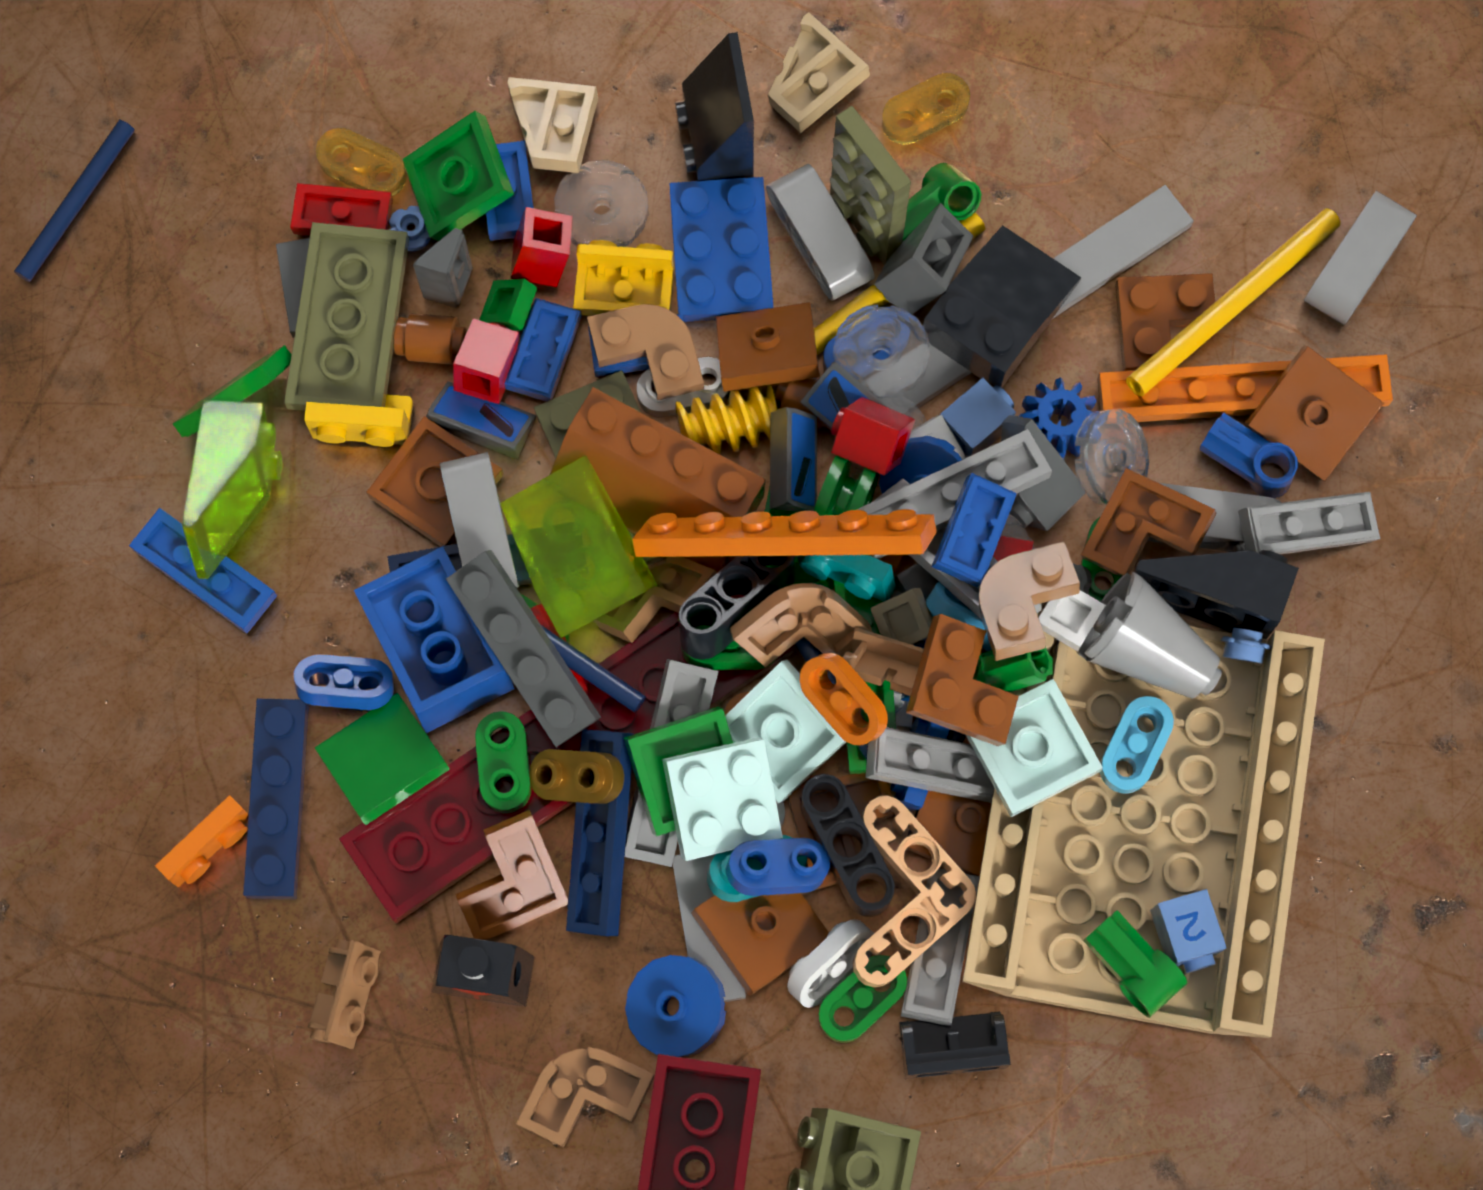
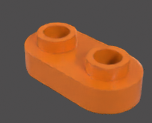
(843, 701)

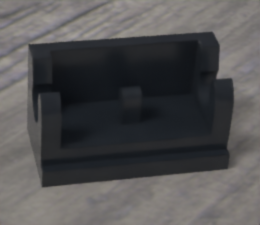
(967, 1046)

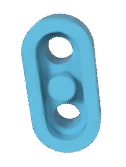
(1136, 746)

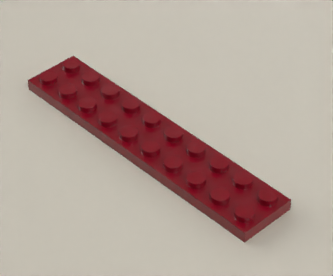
(439, 829)

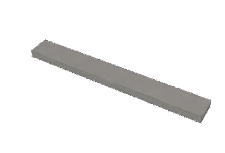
(1095, 260)

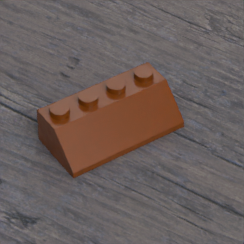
(656, 468)

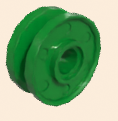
(843, 492)

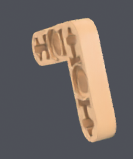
(925, 905)

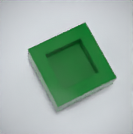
(509, 303)

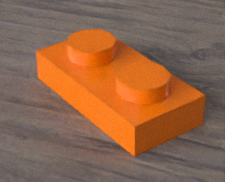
(191, 855)

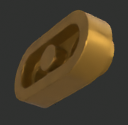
(572, 776)

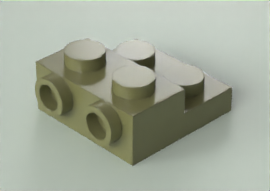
(853, 1153)

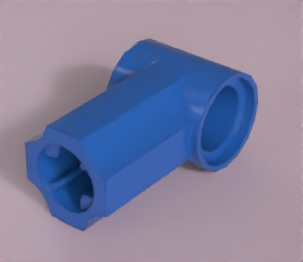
(1246, 452)

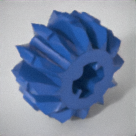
(1062, 403)

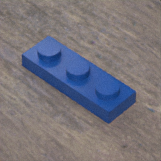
(228, 590)

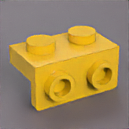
(622, 277)
(361, 423)

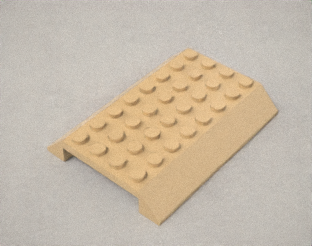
(1208, 818)

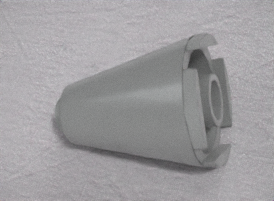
(1150, 641)

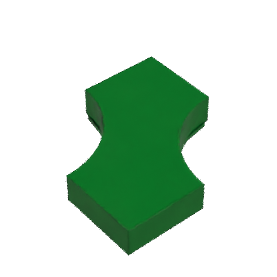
(239, 388)

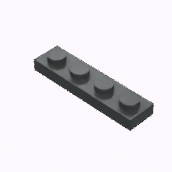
(523, 648)

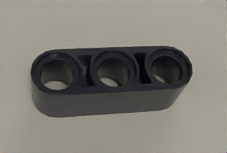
(715, 608)
(840, 821)

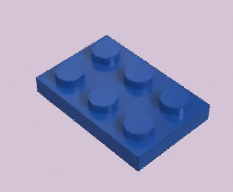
(720, 247)

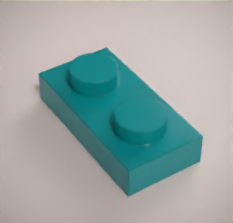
(859, 573)

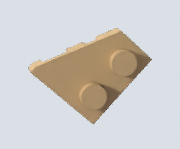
(815, 75)
(554, 121)

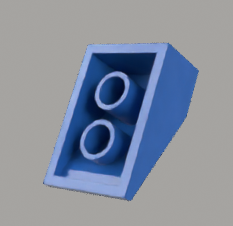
(432, 641)

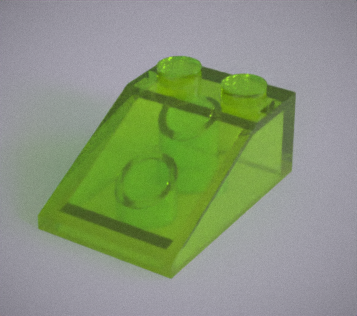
(228, 479)
(575, 547)

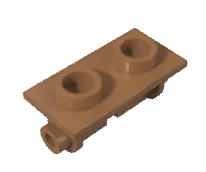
(884, 658)
(352, 970)

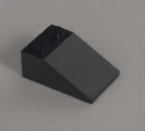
(718, 116)
(999, 306)
(1224, 588)

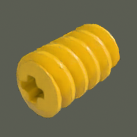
(728, 421)

